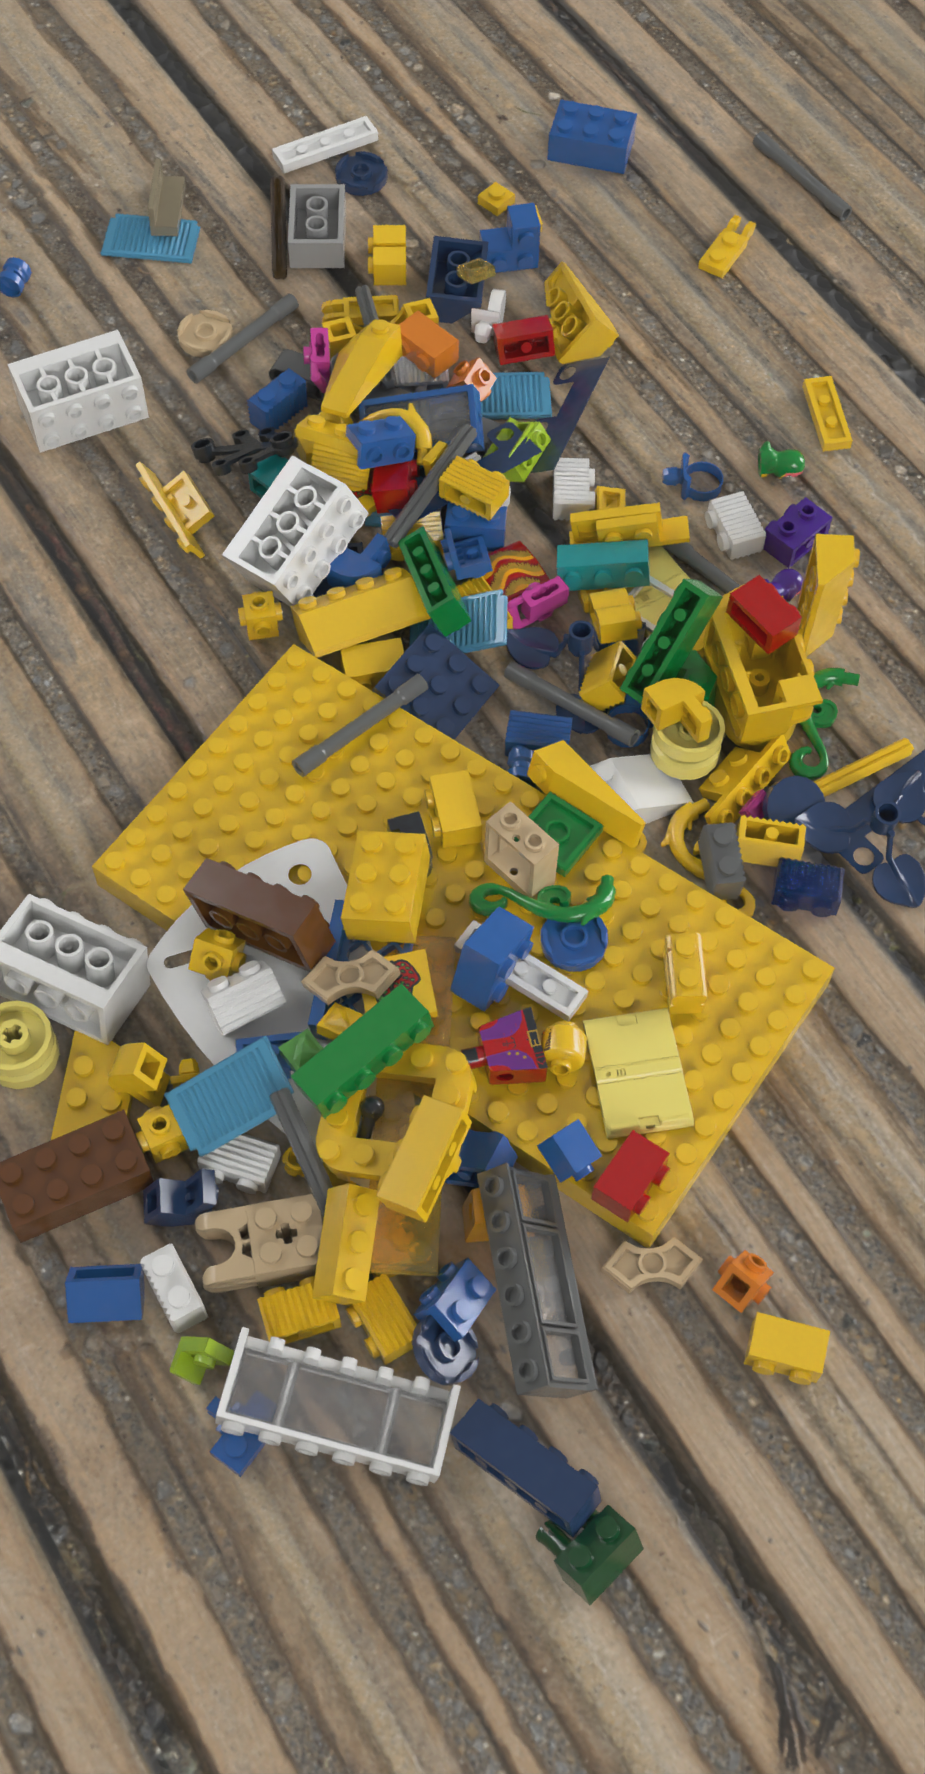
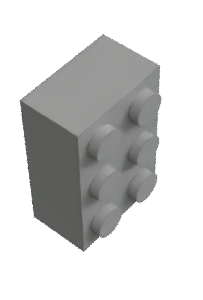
(317, 226)

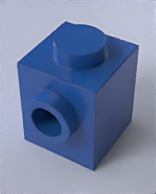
(570, 1152)

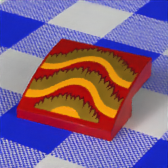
(514, 570)

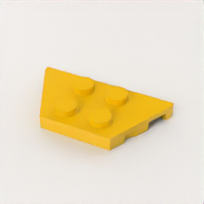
(85, 1087)

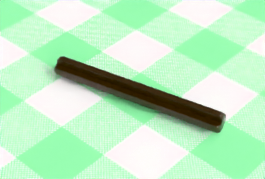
(278, 227)

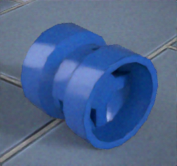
(14, 276)
(519, 762)

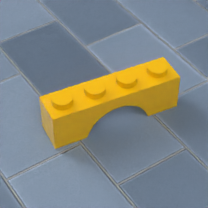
(343, 329)

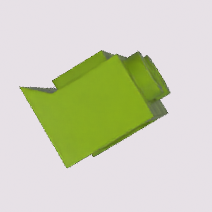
(534, 432)

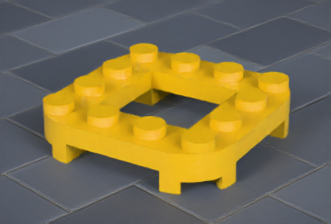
(370, 1158)

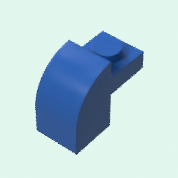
(353, 566)

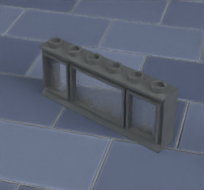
(536, 1283)

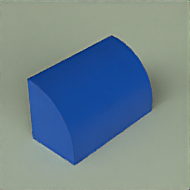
(105, 1293)

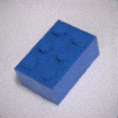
(592, 136)

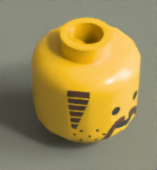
(564, 1047)

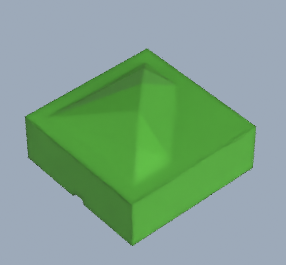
(300, 1049)

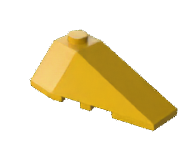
(577, 321)
(362, 366)
(568, 776)

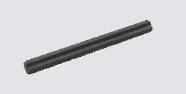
(303, 1147)

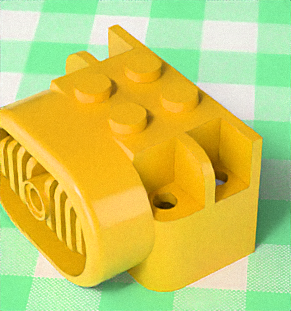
(758, 691)

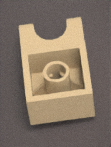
(259, 1245)

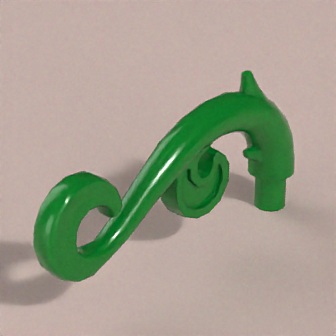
(827, 716)
(544, 906)

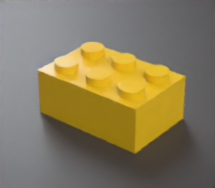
(386, 887)

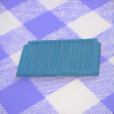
(131, 238)
(518, 396)
(487, 626)
(228, 1097)

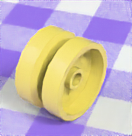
(680, 755)
(26, 1045)

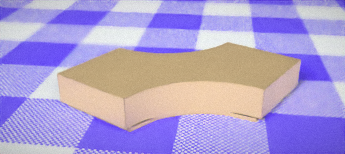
(365, 975)
(635, 1266)

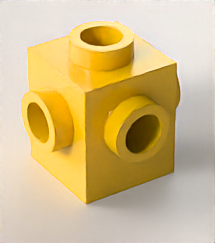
(260, 615)
(217, 954)
(160, 1133)

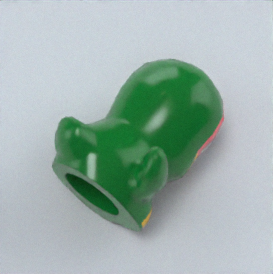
(781, 463)

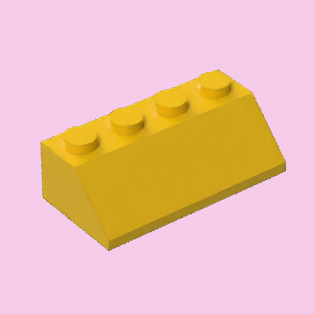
(826, 588)
(358, 612)

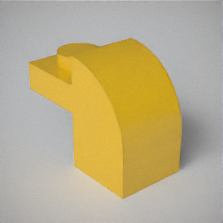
(678, 701)
(140, 1073)

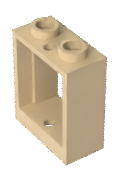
(531, 856)

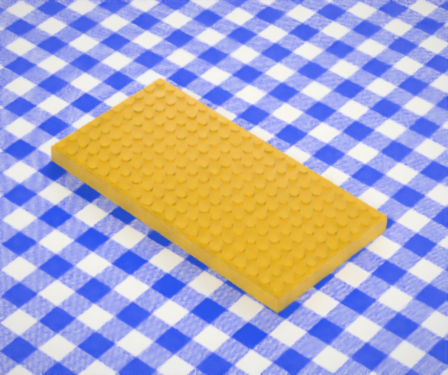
(247, 800)

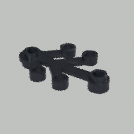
(245, 446)

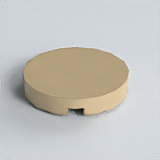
(204, 332)

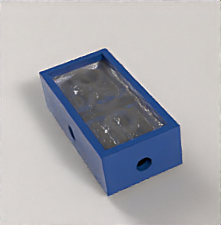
(441, 409)

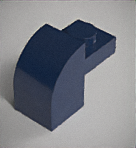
(180, 1202)

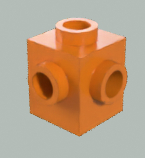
(474, 373)
(743, 1280)

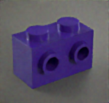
(795, 531)

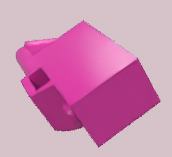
(318, 357)
(538, 602)

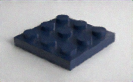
(454, 683)

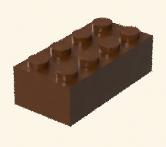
(260, 913)
(72, 1176)

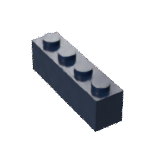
(526, 1466)

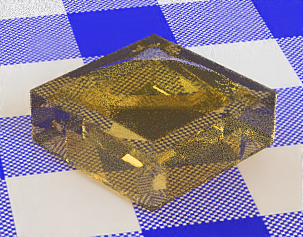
(476, 271)

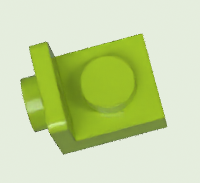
(197, 1355)

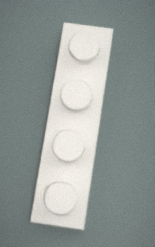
(325, 144)
(539, 982)

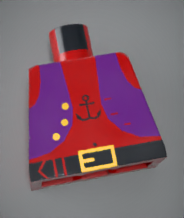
(509, 1050)

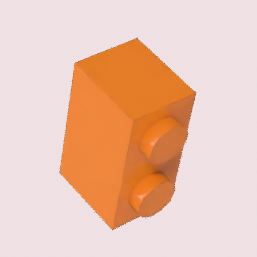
(428, 344)

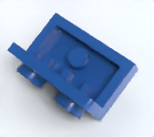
(382, 441)
(467, 556)
(456, 1298)

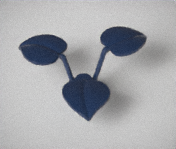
(535, 645)
(896, 800)

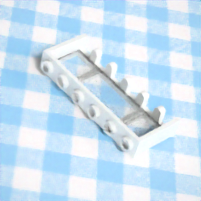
(337, 1409)

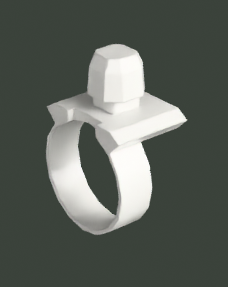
(483, 319)

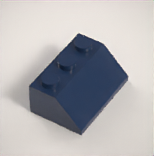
(449, 293)

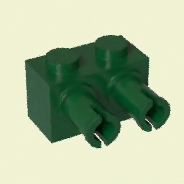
(595, 1555)

